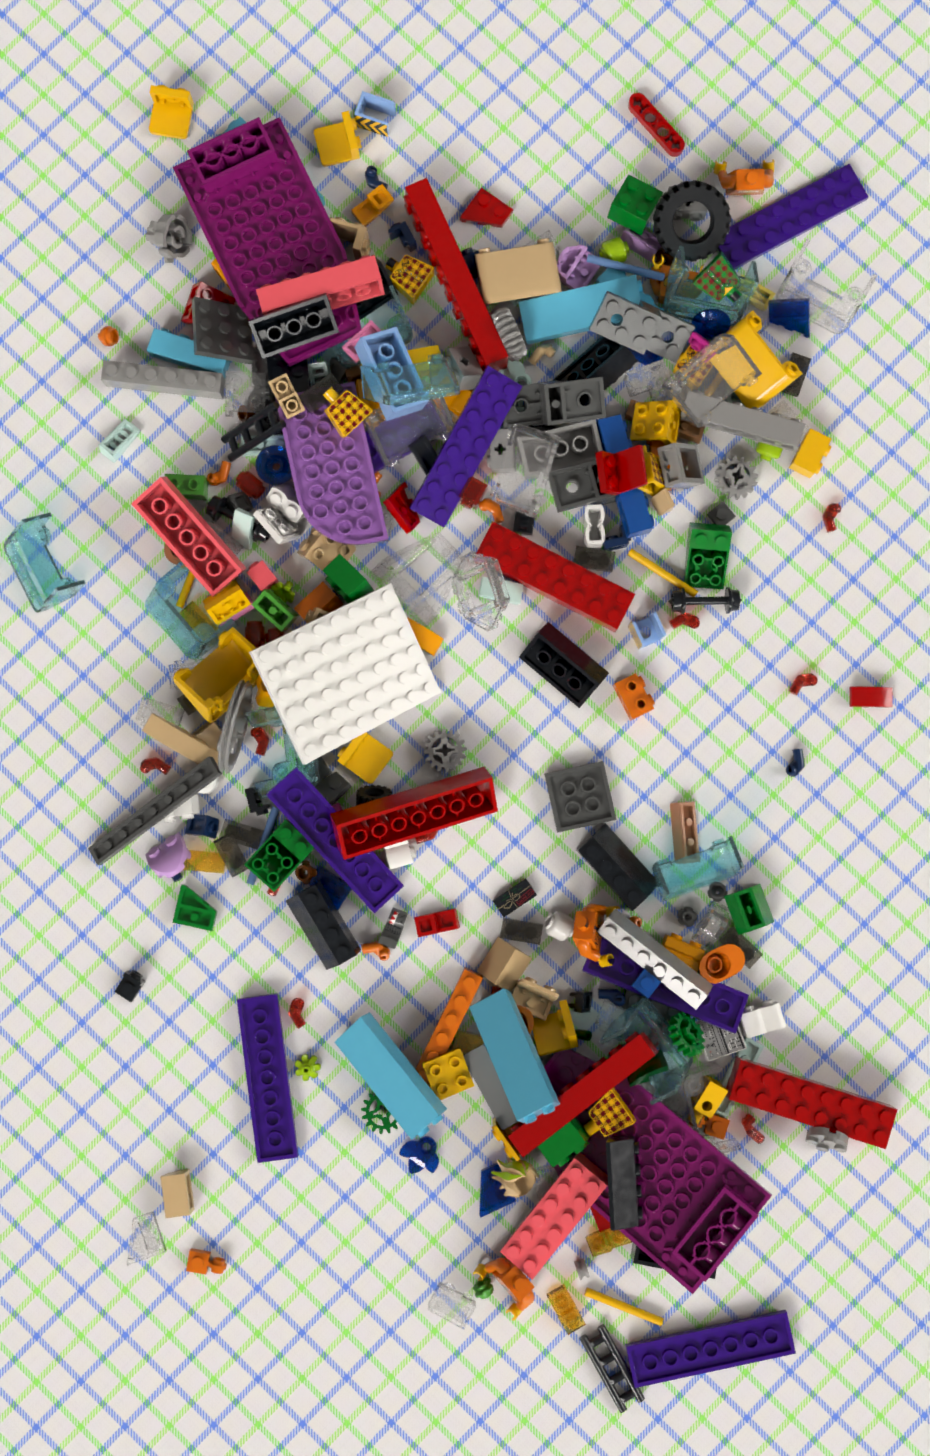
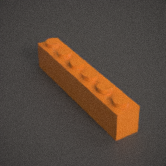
(450, 1018)

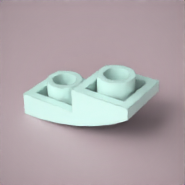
(243, 527)
(514, 589)

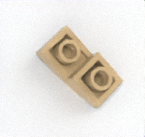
(286, 396)

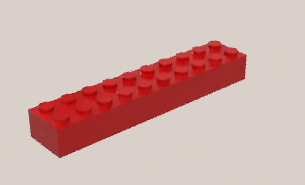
(454, 275)

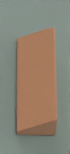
(684, 829)

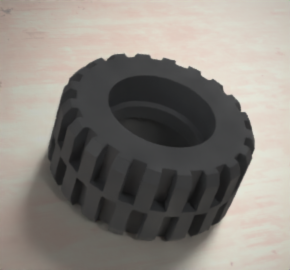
(719, 219)

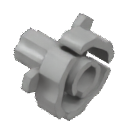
(167, 236)

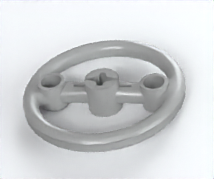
(234, 726)

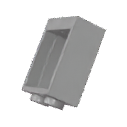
(678, 457)

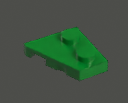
(194, 910)

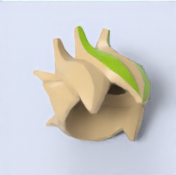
(516, 1177)

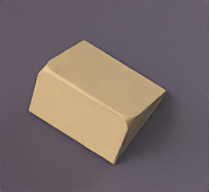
(662, 502)

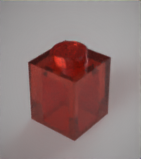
(472, 493)

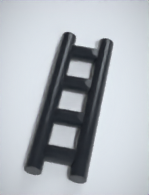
(262, 433)
(599, 1364)

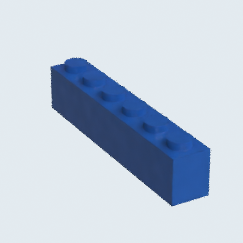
(631, 504)

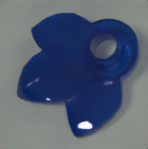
(420, 1157)

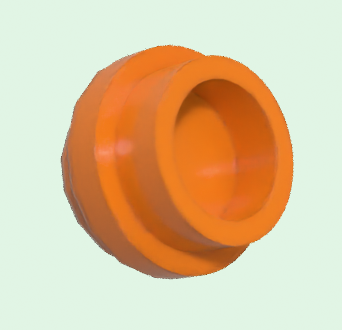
(108, 336)

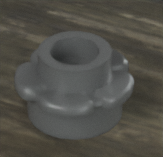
(717, 886)
(687, 911)

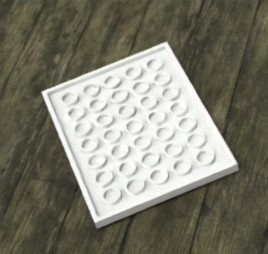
(345, 673)

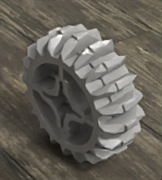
(509, 333)

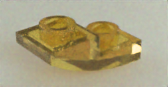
(604, 1241)
(566, 1309)

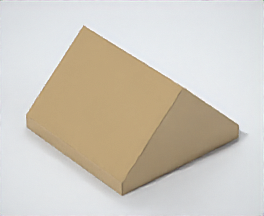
(504, 964)

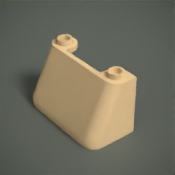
(517, 272)

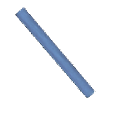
(625, 267)
(266, 834)

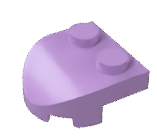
(574, 269)
(169, 856)

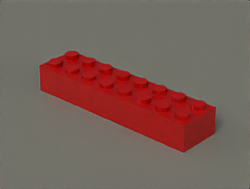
(557, 577)
(414, 812)
(585, 1092)
(810, 1102)

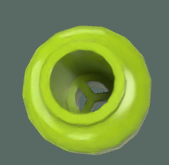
(614, 249)
(768, 451)

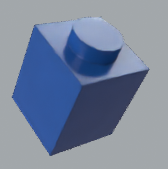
(645, 983)

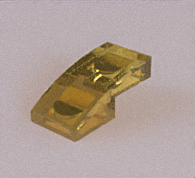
(194, 616)
(205, 862)

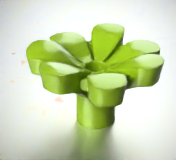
(284, 591)
(307, 1064)

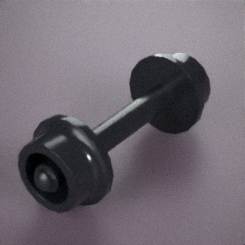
(217, 508)
(730, 600)

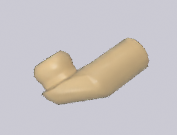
(540, 351)

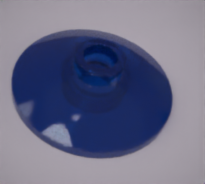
(711, 323)
(267, 459)

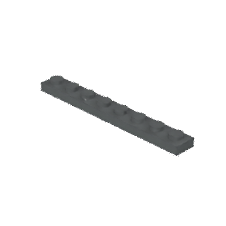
(155, 810)

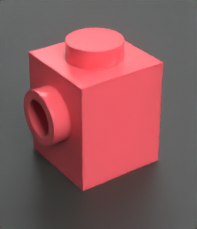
(262, 575)

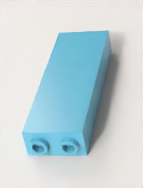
(573, 309)
(514, 1056)
(391, 1076)

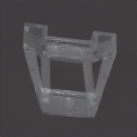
(407, 595)
(480, 615)

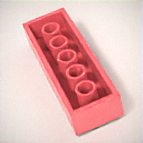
(342, 284)
(188, 535)
(555, 1215)

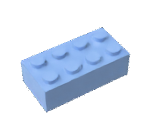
(387, 347)

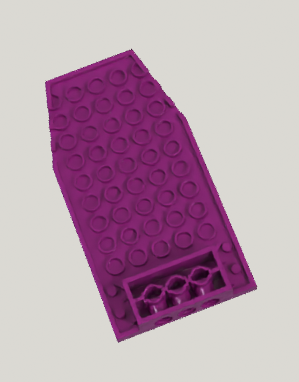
(263, 219)
(691, 1191)

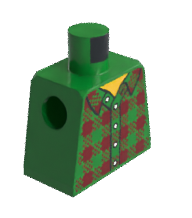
(719, 279)

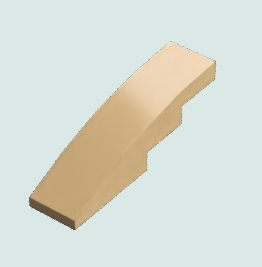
(179, 739)

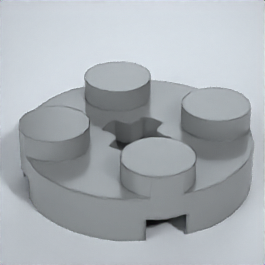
(826, 1140)

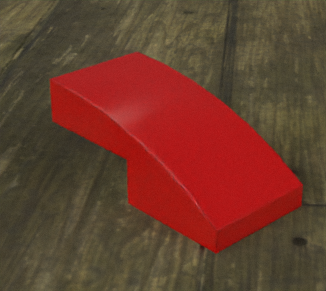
(871, 697)
(437, 922)

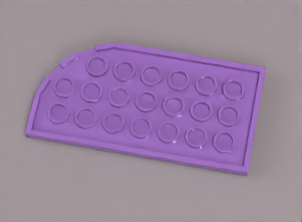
(334, 477)

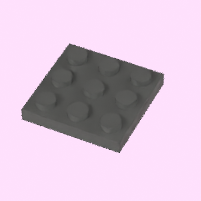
(221, 331)
(580, 796)

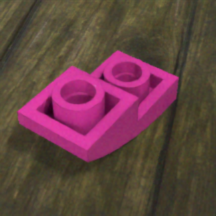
(697, 341)

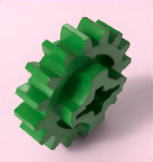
(686, 1034)
(370, 1115)

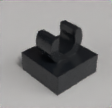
(523, 524)
(582, 1001)

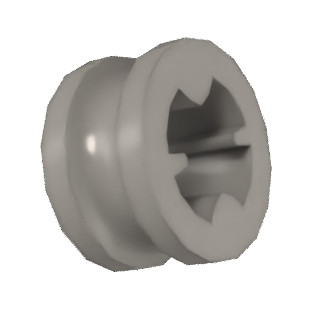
(581, 1269)

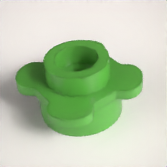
(483, 1288)

